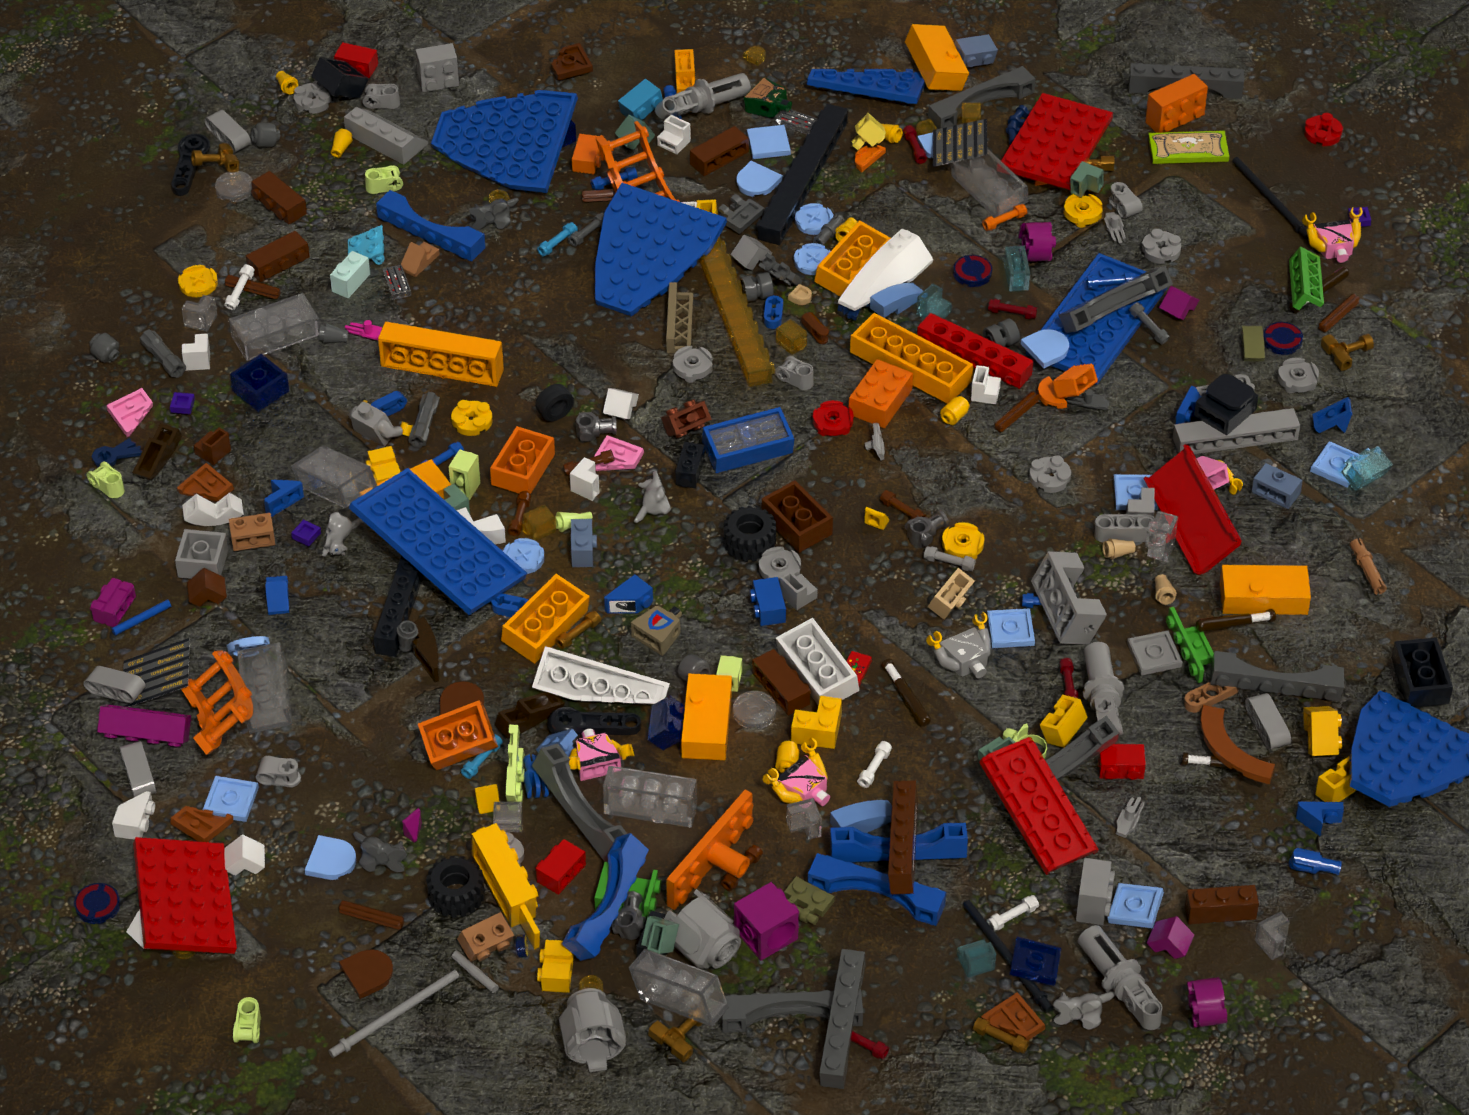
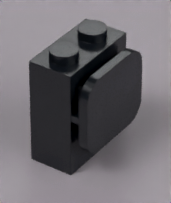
(1226, 403)

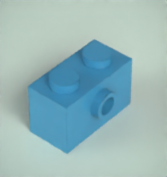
(640, 100)

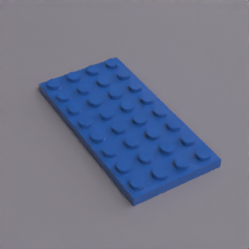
(1107, 336)
(438, 541)

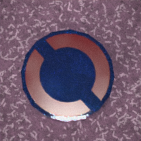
(973, 270)
(1283, 338)
(97, 903)

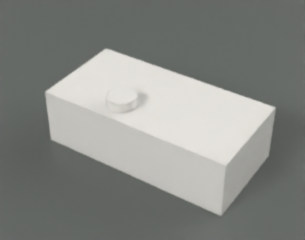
(817, 661)

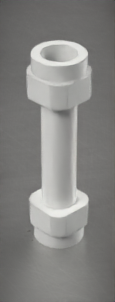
(232, 300)
(867, 776)
(1028, 904)

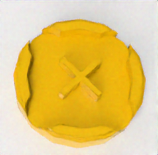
(197, 281)

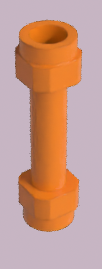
(991, 223)

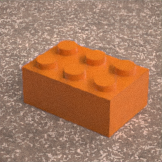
(1176, 104)
(881, 393)
(522, 460)
(457, 735)

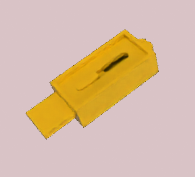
(506, 879)

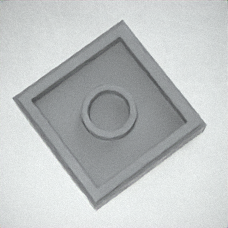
(1154, 652)

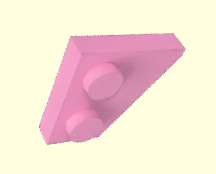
(130, 410)
(625, 454)

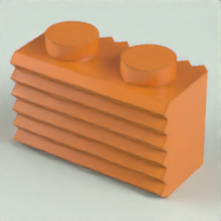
(586, 155)
(1075, 381)

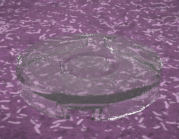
(234, 186)
(754, 709)

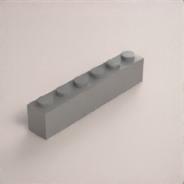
(1253, 431)

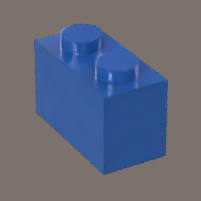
(768, 601)

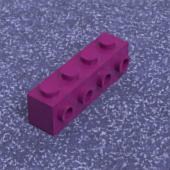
(145, 724)

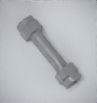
(932, 553)

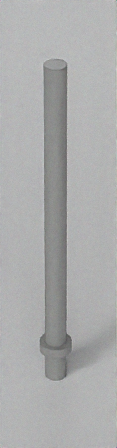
(345, 1044)

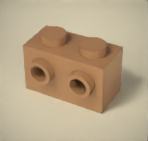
(251, 531)
(486, 937)

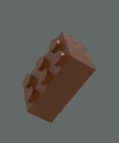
(798, 516)

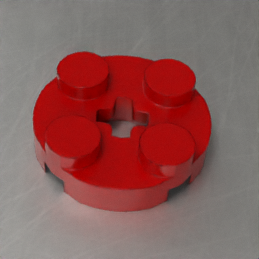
(1315, 129)
(826, 426)

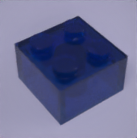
(259, 382)

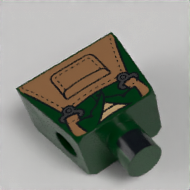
(767, 99)

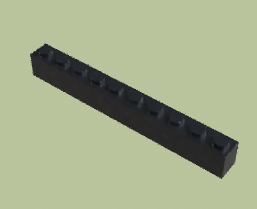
(802, 174)

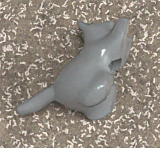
(654, 498)
(336, 532)
(1083, 1008)

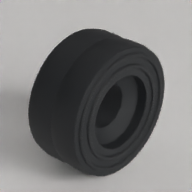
(554, 402)

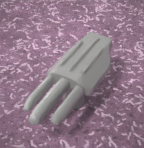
(1114, 225)
(877, 442)
(1128, 819)

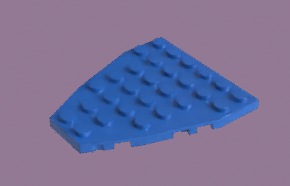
(509, 138)
(647, 245)
(1404, 752)

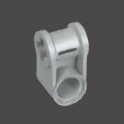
(383, 96)
(1124, 200)
(797, 373)
(276, 770)

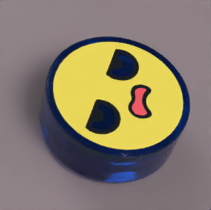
(522, 946)

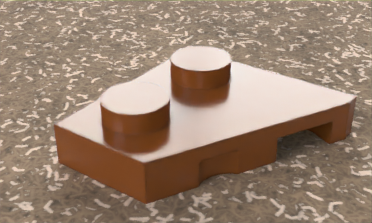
(206, 483)
(200, 823)
(1015, 1018)

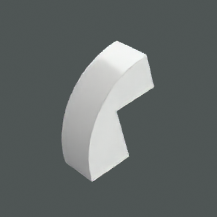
(205, 513)
(489, 526)

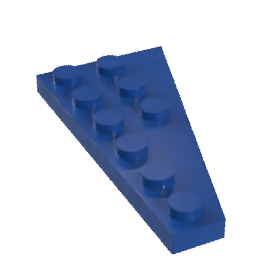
(874, 83)

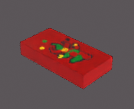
(859, 664)

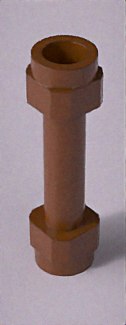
(605, 457)
(889, 498)
(523, 502)
(753, 853)

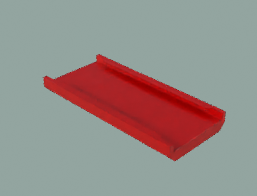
(1202, 524)
(1038, 805)

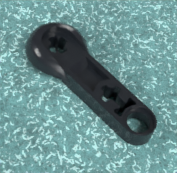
(185, 165)
(597, 721)

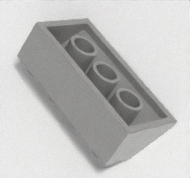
(383, 135)

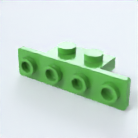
(1193, 645)

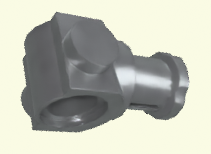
(590, 426)
(922, 529)
(630, 919)

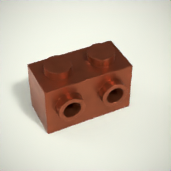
(690, 416)

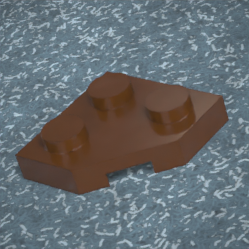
(571, 62)

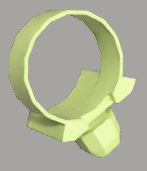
(1022, 734)

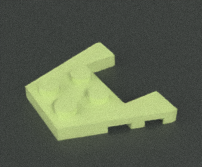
(515, 769)

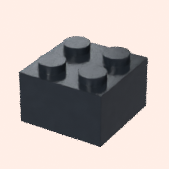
(339, 78)

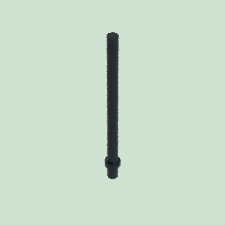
(1299, 226)
(1040, 997)

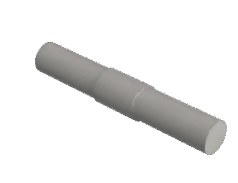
(475, 971)

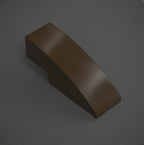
(157, 451)
(426, 649)
(528, 712)

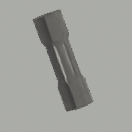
(155, 345)
(427, 408)

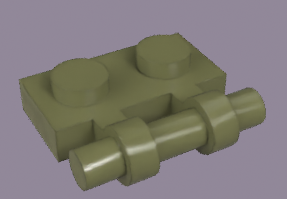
(811, 898)

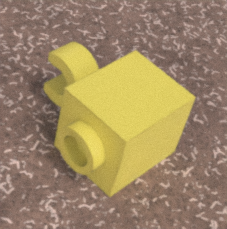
(868, 130)

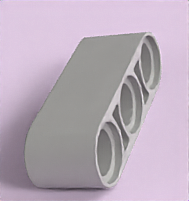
(227, 130)
(1122, 527)
(114, 684)
(1268, 721)
(137, 768)

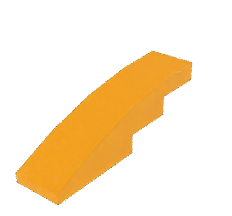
(684, 69)

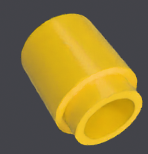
(954, 410)
(786, 755)

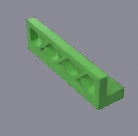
(1301, 277)

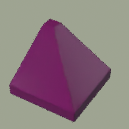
(412, 825)

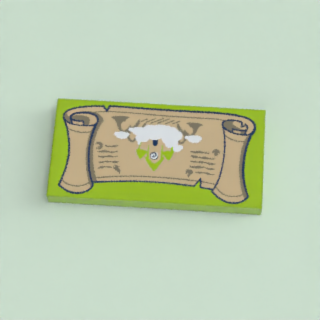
(1188, 147)

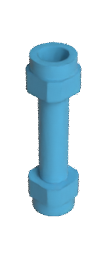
(546, 247)
(470, 769)

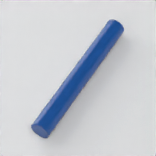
(141, 617)

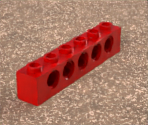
(1002, 362)

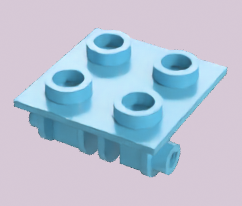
(369, 244)

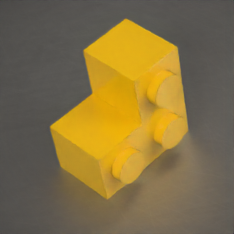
(819, 725)
(1322, 730)

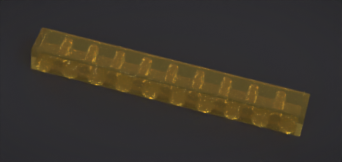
(737, 316)

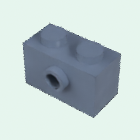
(976, 50)
(1277, 486)
(582, 542)

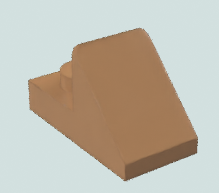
(418, 257)

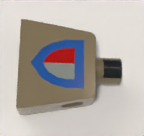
(657, 628)

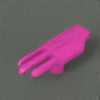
(368, 330)

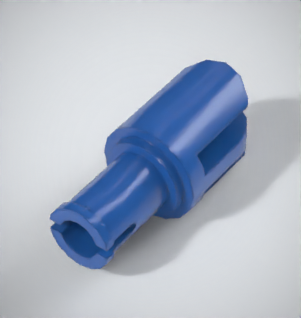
(533, 780)
(1313, 862)

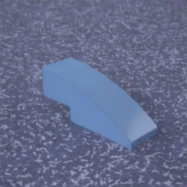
(894, 299)
(863, 815)

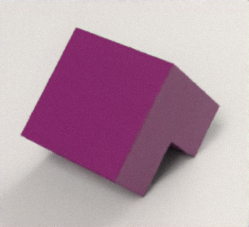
(1178, 302)
(1172, 936)

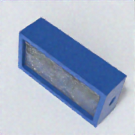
(748, 440)

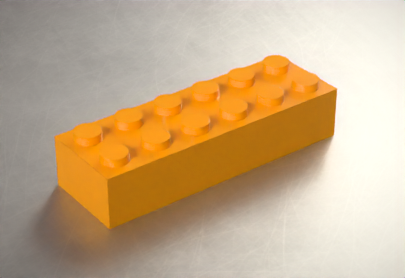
(452, 354)
(932, 367)

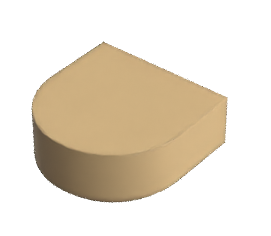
(800, 295)

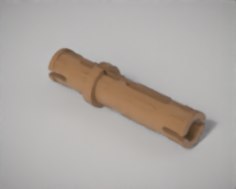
(1365, 560)

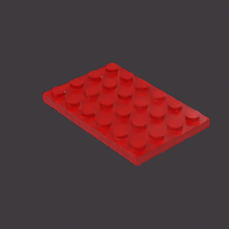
(1056, 140)
(184, 896)

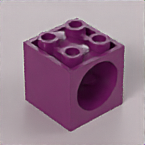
(766, 920)

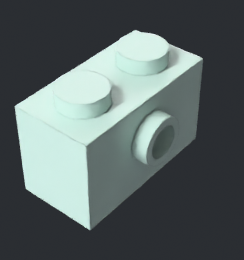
(350, 274)

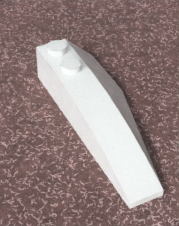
(894, 263)
(594, 681)

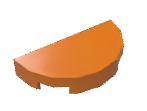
(867, 156)
(1048, 395)

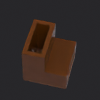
(213, 446)
(206, 586)

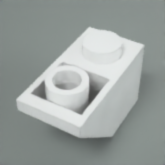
(133, 816)

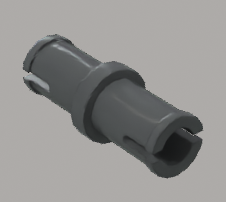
(828, 230)

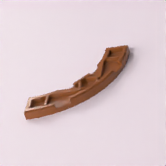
(1227, 752)

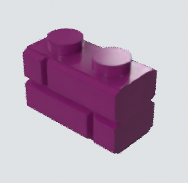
(113, 602)

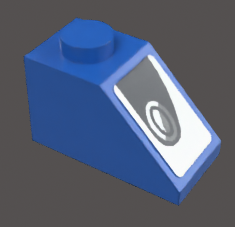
(629, 597)

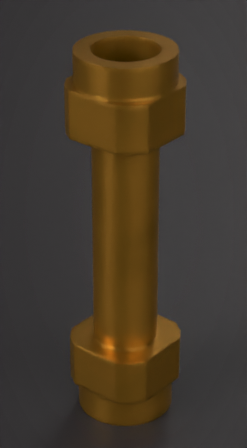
(565, 639)
(983, 1027)

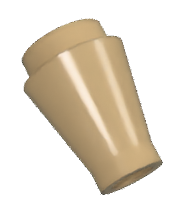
(1116, 548)
(1164, 590)

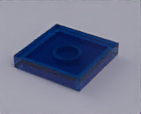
(1035, 961)

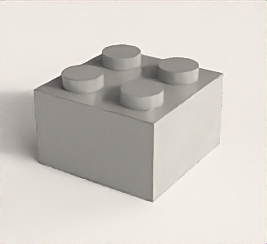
(437, 67)
(201, 551)
(1095, 891)

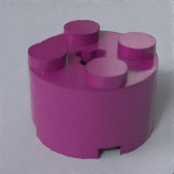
(1037, 240)
(1207, 1002)

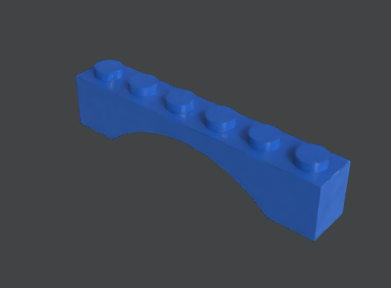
(459, 240)
(943, 842)
(624, 863)
(837, 875)

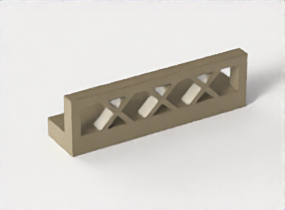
(672, 318)

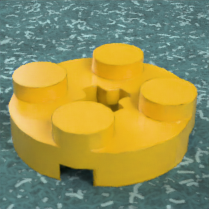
(1083, 217)
(466, 409)
(967, 531)

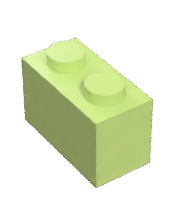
(465, 472)

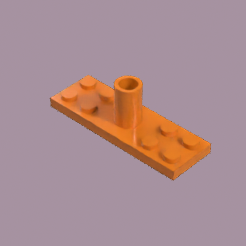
(713, 850)

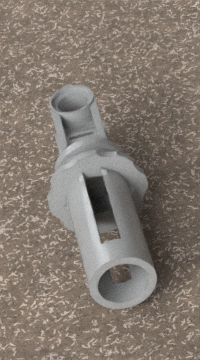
(702, 96)
(1103, 688)
(1122, 977)

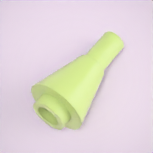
(563, 519)

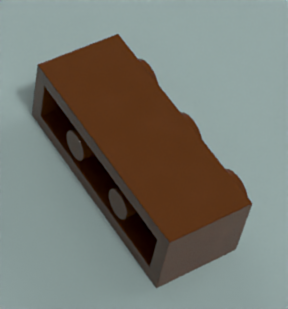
(719, 151)
(278, 197)
(278, 256)
(781, 681)
(1221, 904)

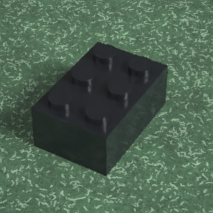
(1422, 672)

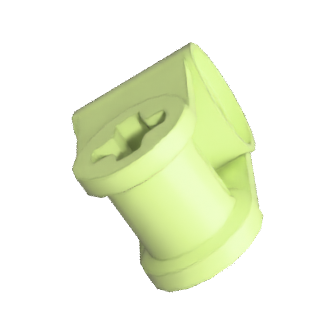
(381, 179)
(107, 480)
(247, 1024)

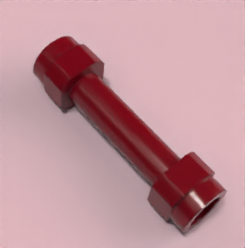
(910, 135)
(995, 306)
(1067, 669)
(878, 1049)

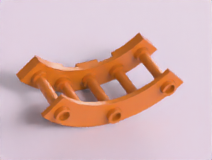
(606, 147)
(241, 704)

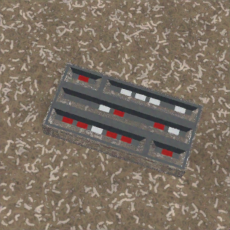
(796, 121)
(396, 282)

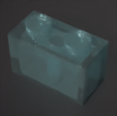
(1016, 268)
(1366, 467)

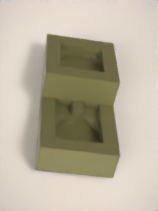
(1253, 343)

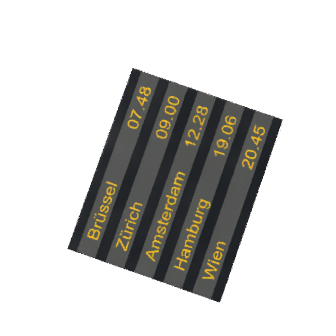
(960, 142)
(161, 670)

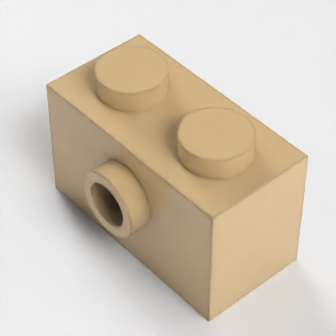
(951, 594)

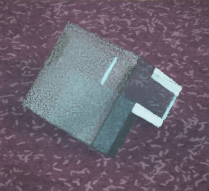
(932, 302)
(977, 958)

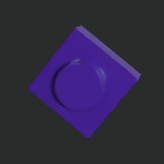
(1365, 218)
(182, 403)
(306, 532)

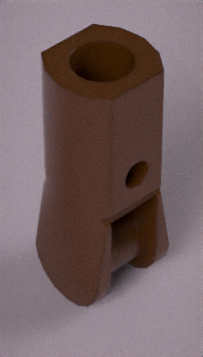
(815, 327)

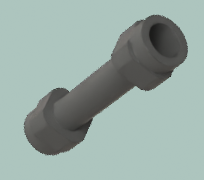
(577, 237)
(1137, 310)

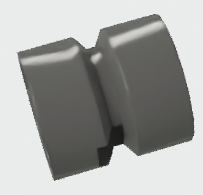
(757, 286)
(1003, 333)

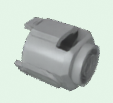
(705, 933)
(592, 1029)

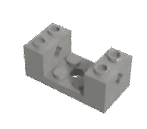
(1071, 617)

